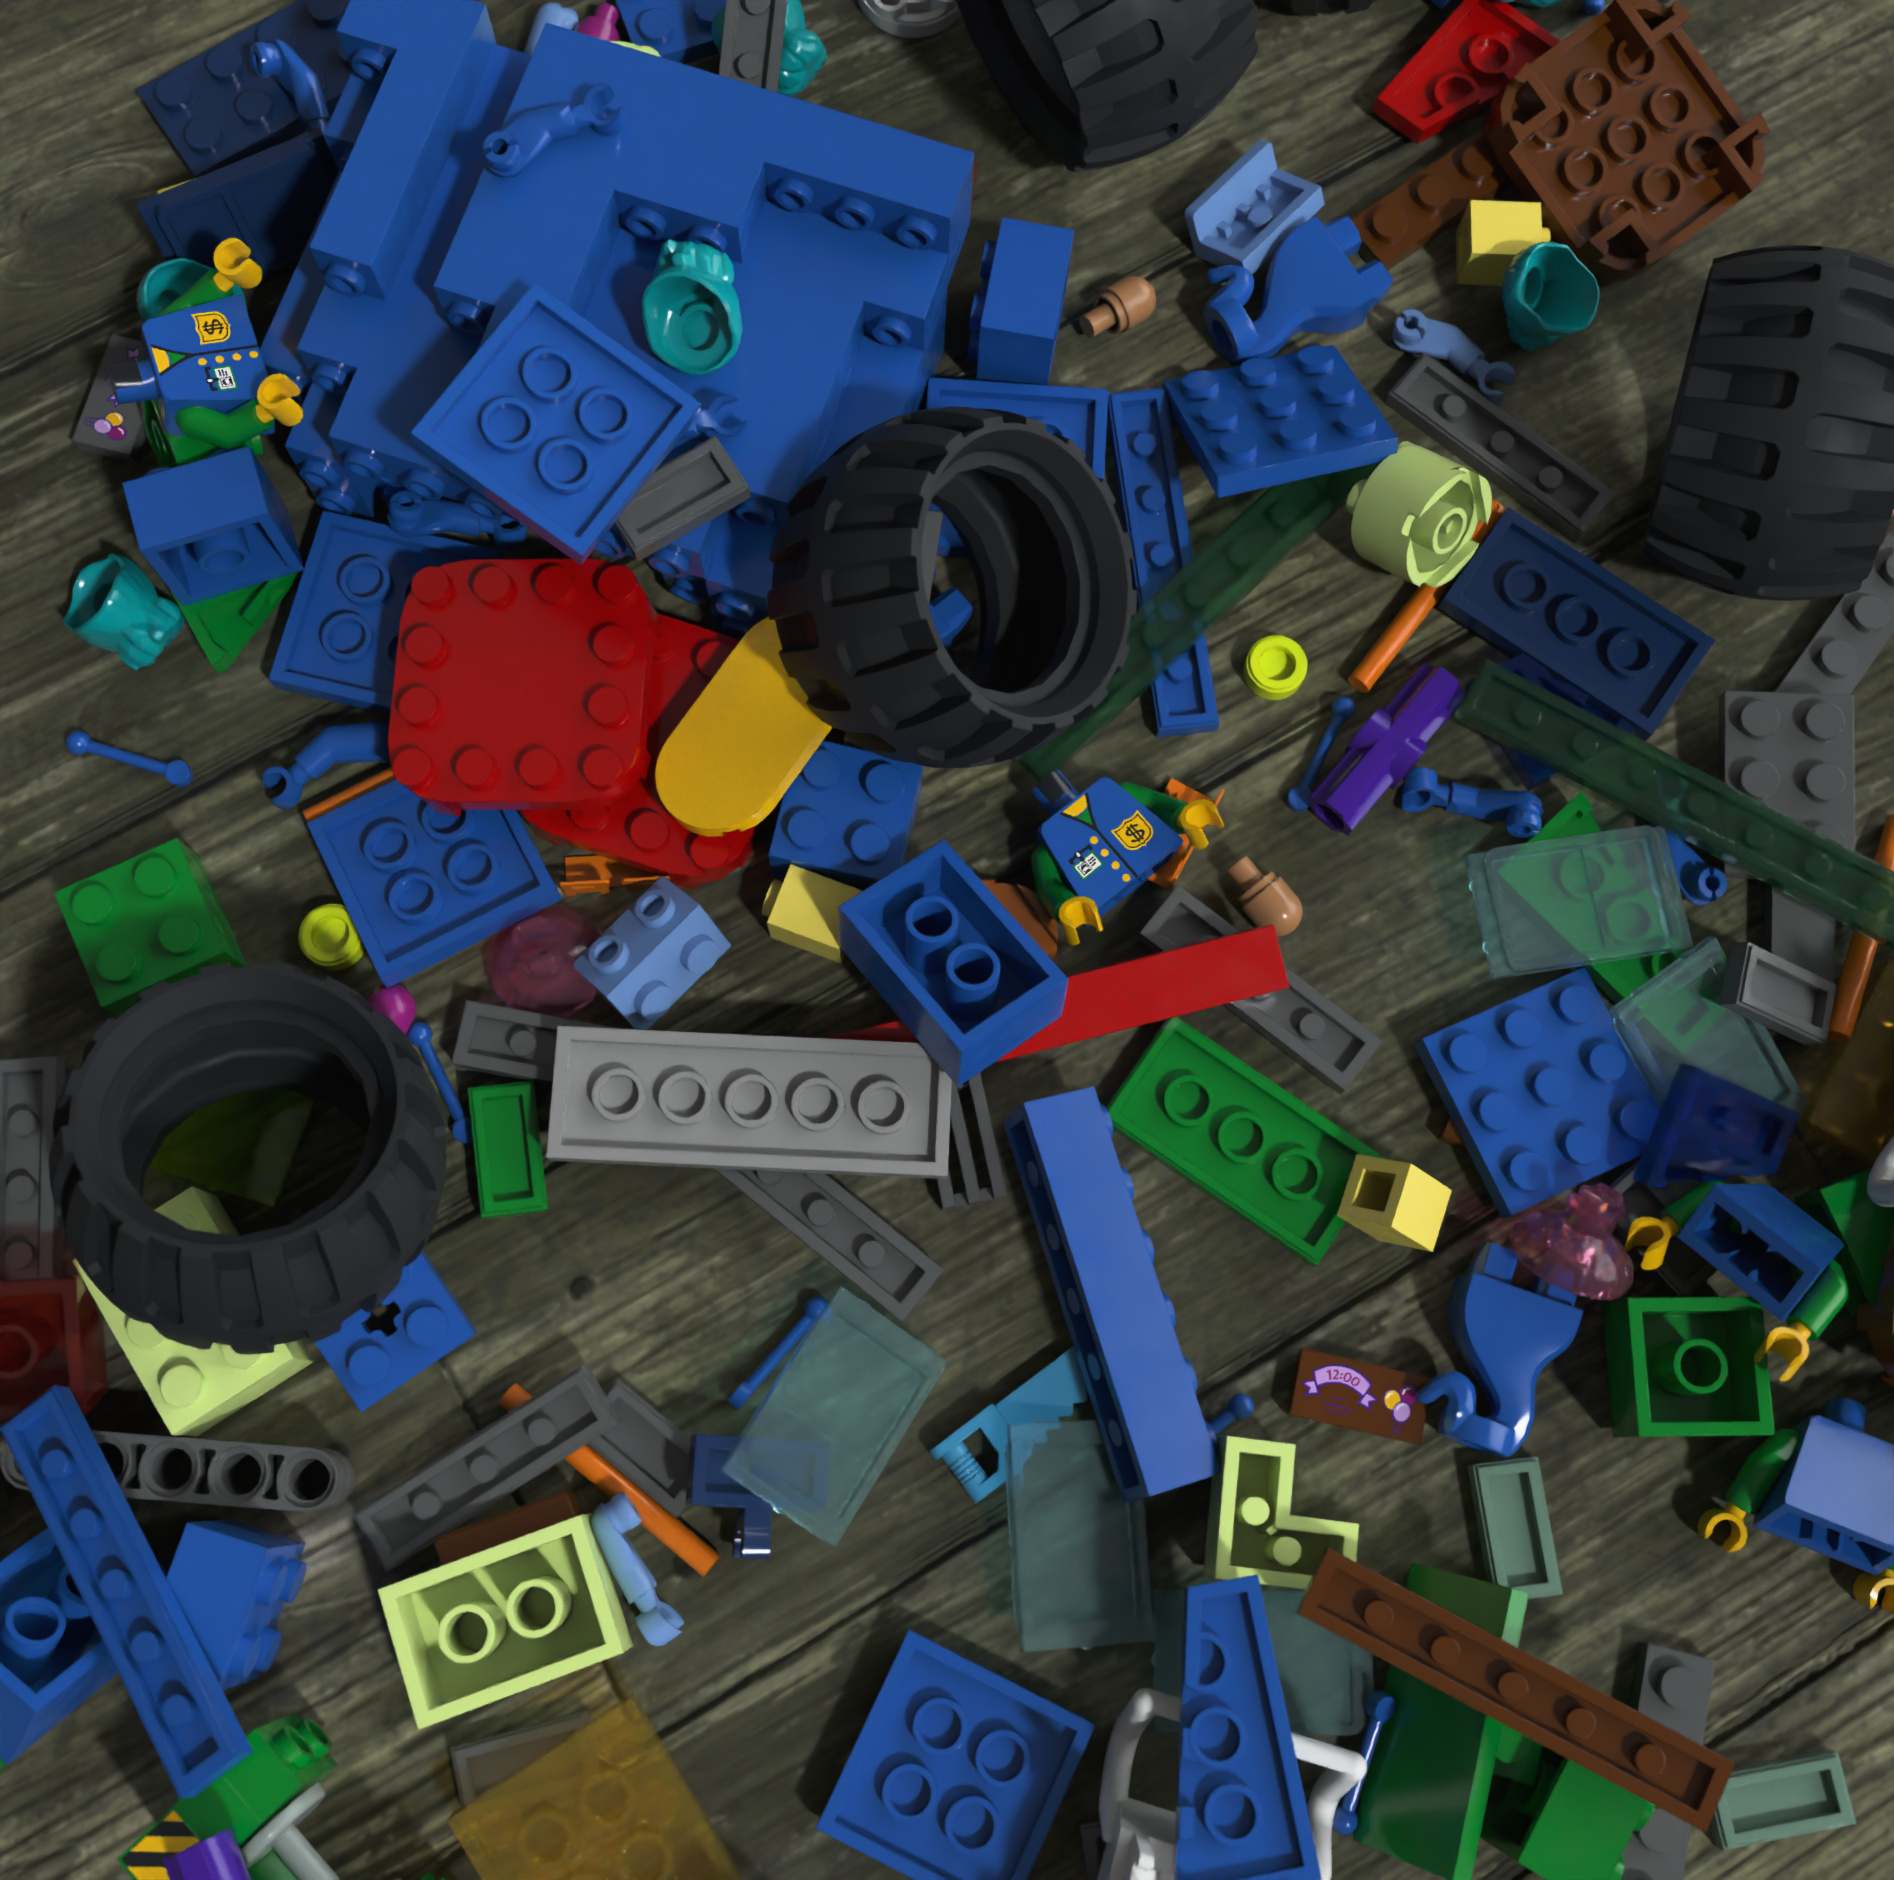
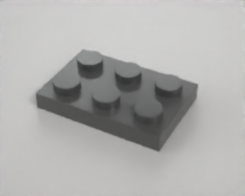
(1792, 757)

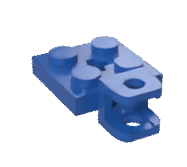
(427, 1330)

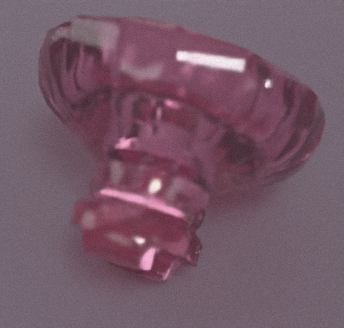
(547, 981)
(1577, 1244)

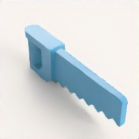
(1042, 1397)

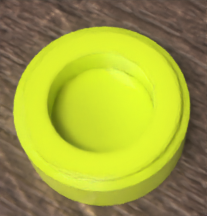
(1275, 667)
(330, 938)

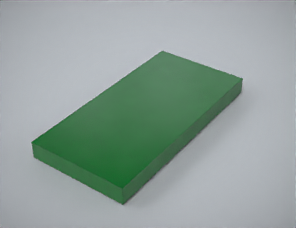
(1238, 1138)
(1436, 1753)

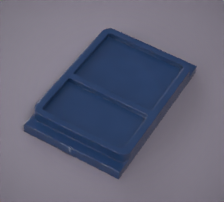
(261, 200)

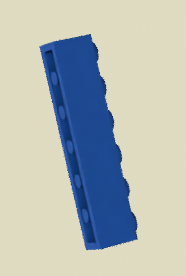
(1111, 1295)

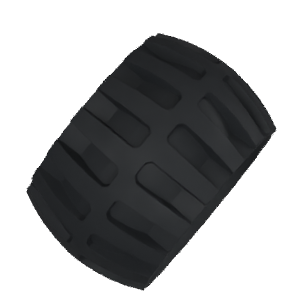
(1111, 74)
(1782, 428)
(1044, 569)
(201, 1045)

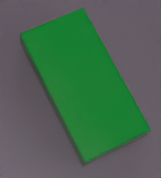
(507, 1150)

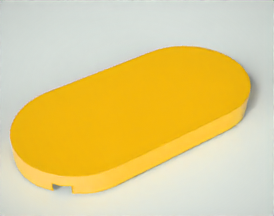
(739, 741)

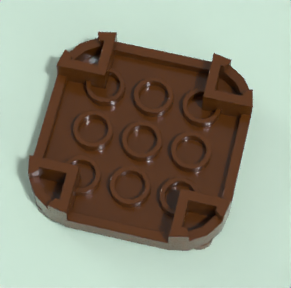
(1625, 139)

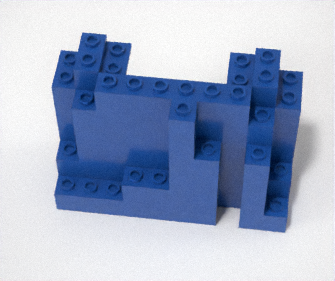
(424, 250)

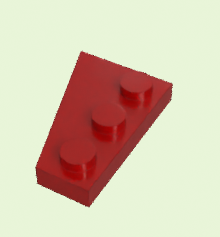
(1461, 68)

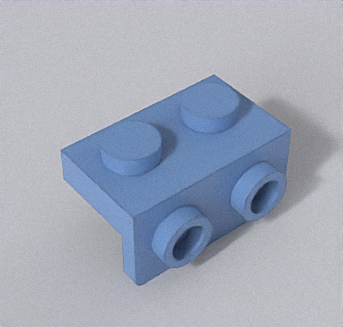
(1250, 210)
(652, 954)

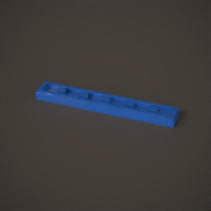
(1160, 545)
(126, 1593)

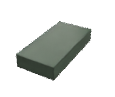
(1515, 1526)
(1782, 1800)

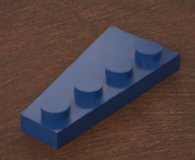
(1237, 1761)

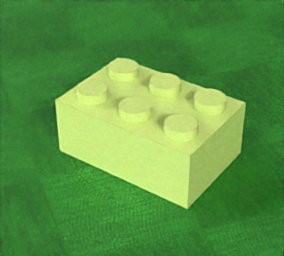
(189, 1384)
(504, 1620)

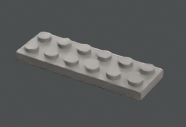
(749, 1103)

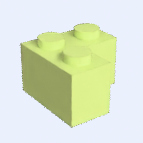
(1252, 1520)

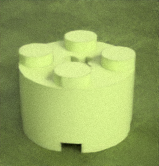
(1419, 515)

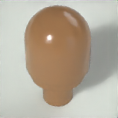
(1120, 307)
(1267, 898)

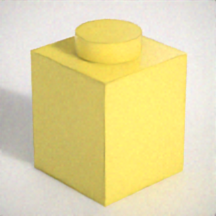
(1492, 236)
(806, 911)
(1394, 1202)

